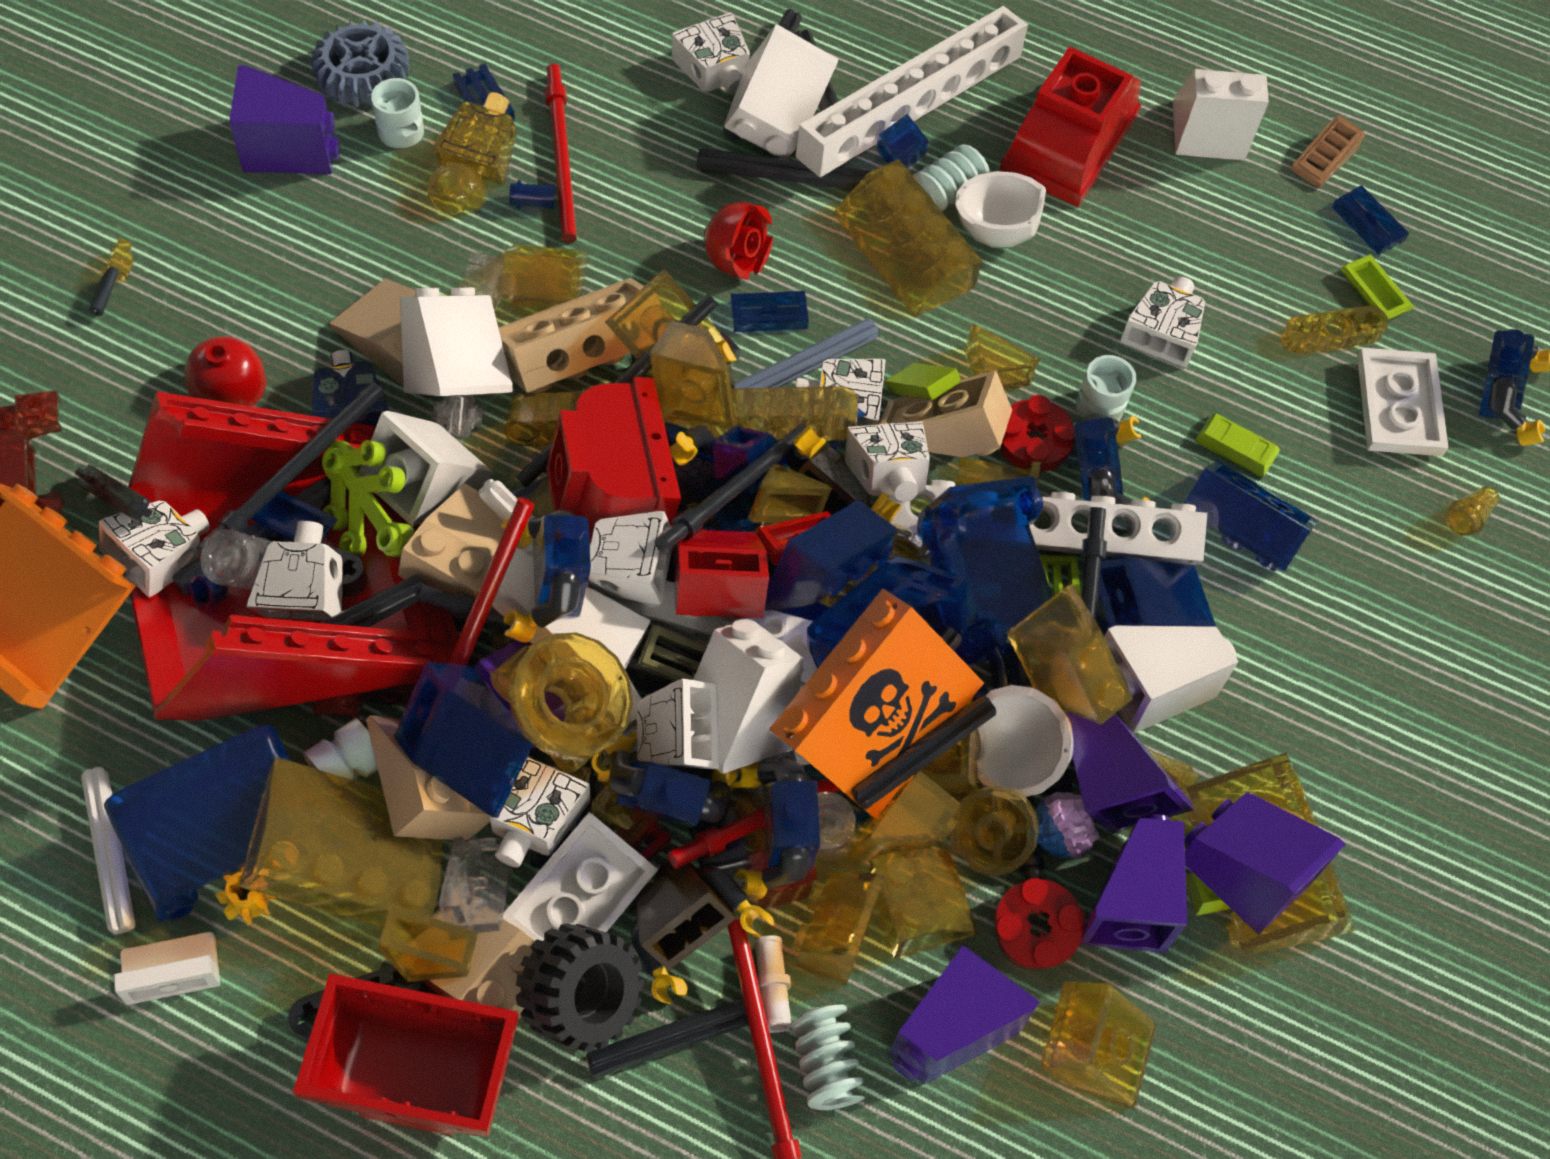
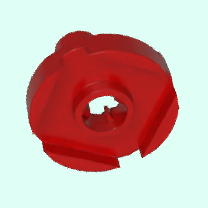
(1045, 417)
(1013, 928)

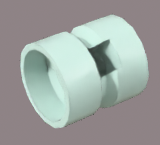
(397, 113)
(1106, 387)
(347, 754)

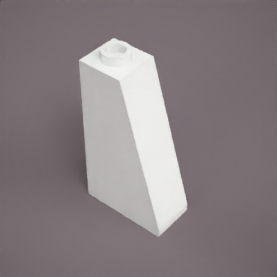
(600, 616)

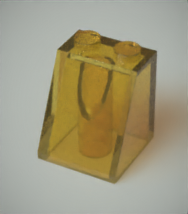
(1070, 658)

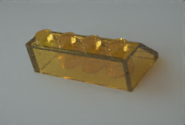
(908, 239)

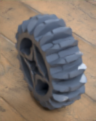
(360, 53)

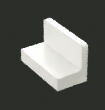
(168, 968)

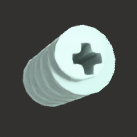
(949, 173)
(825, 1058)

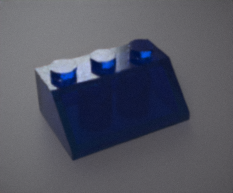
(1251, 516)
(829, 557)

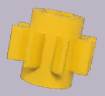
(250, 908)

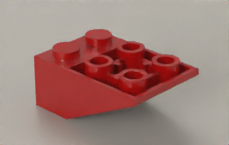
(721, 575)

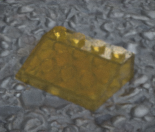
(335, 848)

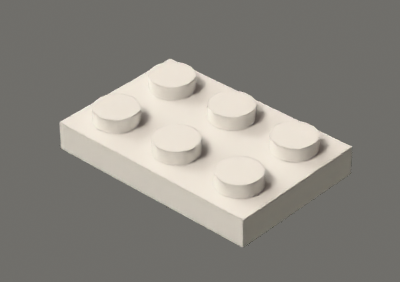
(1402, 402)
(582, 883)

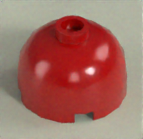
(738, 239)
(225, 371)

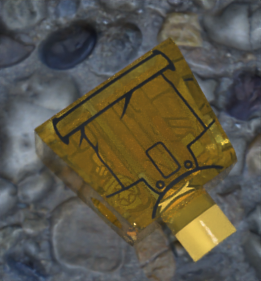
(480, 137)

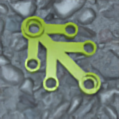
(341, 467)

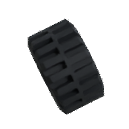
(551, 983)

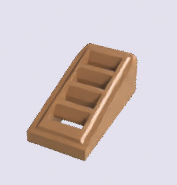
(1340, 134)

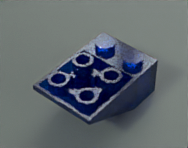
(1150, 595)
(463, 735)

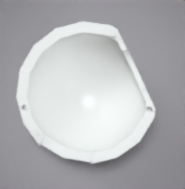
(1000, 208)
(1025, 741)

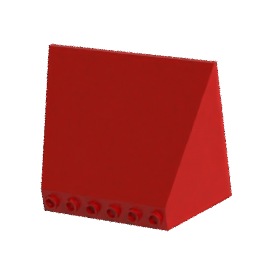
(227, 655)

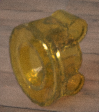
(587, 681)

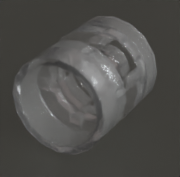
(233, 558)
(836, 826)

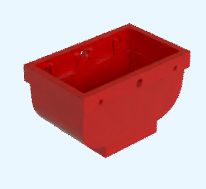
(1074, 126)
(609, 456)
(407, 1056)

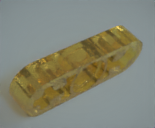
(1323, 340)

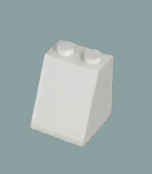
(779, 91)
(1218, 113)
(452, 344)
(431, 461)
(1169, 669)
(754, 686)

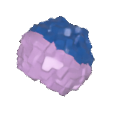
(1065, 826)

